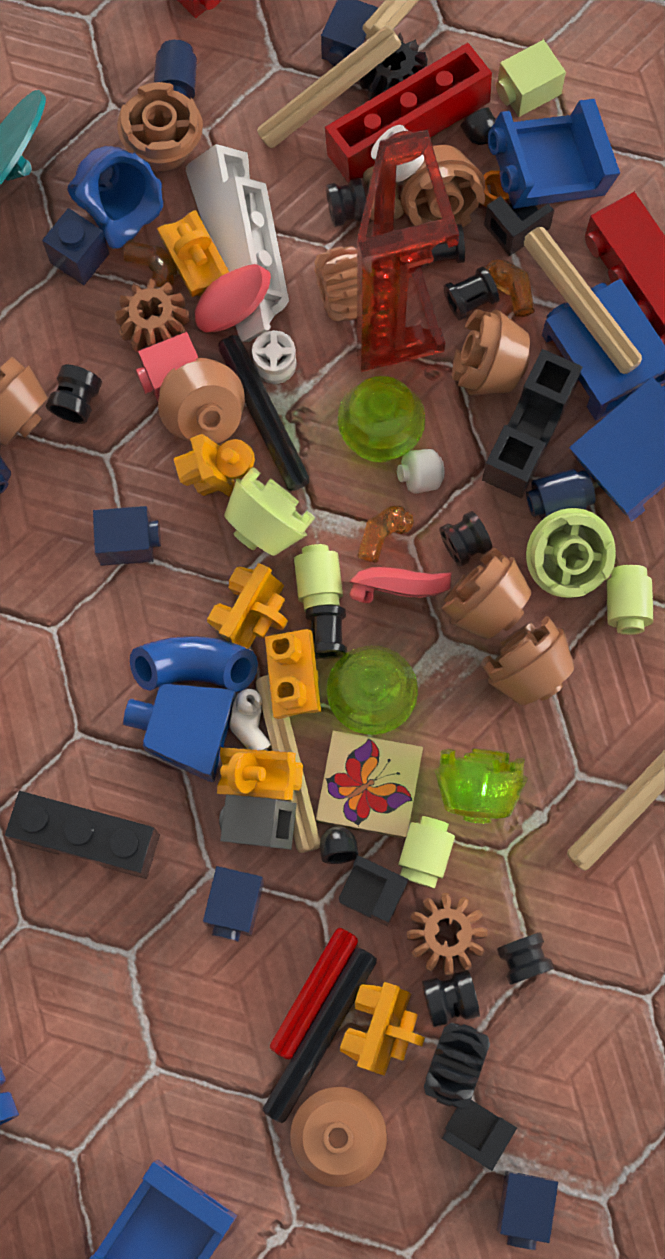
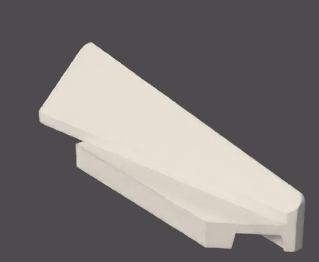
(240, 225)

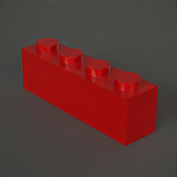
(421, 102)
(634, 252)

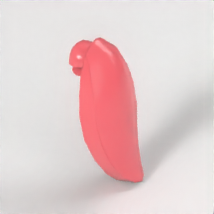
(231, 298)
(397, 582)

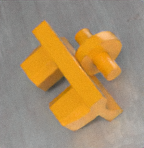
(193, 252)
(214, 466)
(254, 609)
(292, 673)
(259, 773)
(389, 1029)

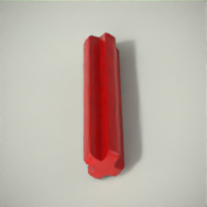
(314, 993)

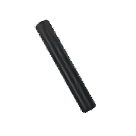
(264, 414)
(319, 1035)

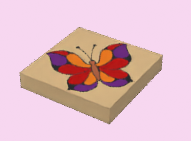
(369, 784)

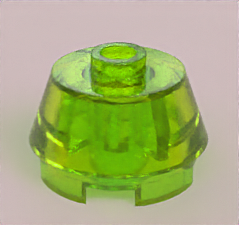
(381, 419)
(372, 690)
(480, 784)

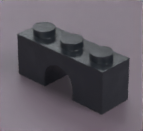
(532, 423)
(82, 834)

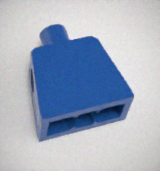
(184, 726)

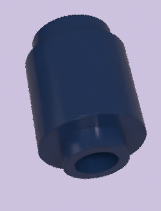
(177, 66)
(560, 492)

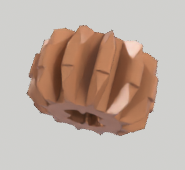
(338, 282)
(148, 304)
(462, 938)

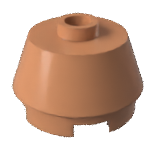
(160, 126)
(462, 183)
(492, 354)
(19, 400)
(201, 400)
(488, 596)
(531, 663)
(338, 1137)

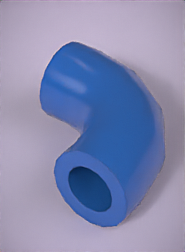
(193, 660)

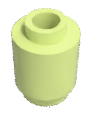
(318, 576)
(629, 599)
(426, 851)

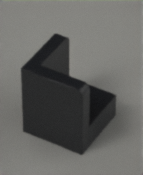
(512, 224)
(373, 890)
(478, 1134)

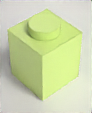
(530, 78)

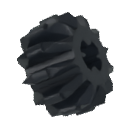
(394, 68)
(456, 1065)

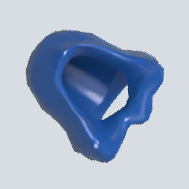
(117, 192)

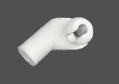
(246, 719)

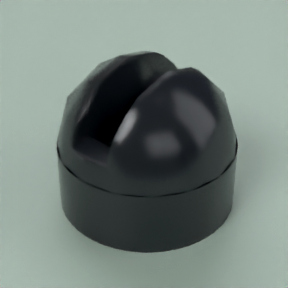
(478, 125)
(338, 846)

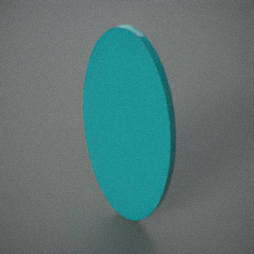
(16, 133)

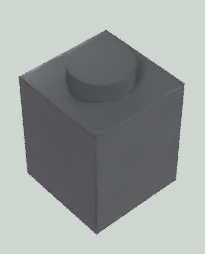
(257, 821)

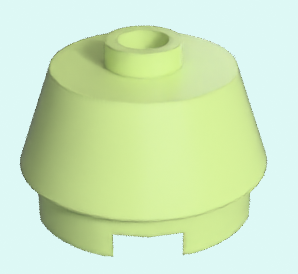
(265, 515)
(570, 553)

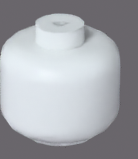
(421, 470)

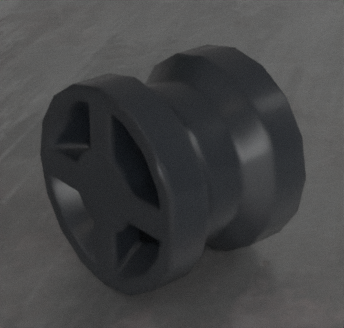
(346, 201)
(466, 538)
(525, 958)

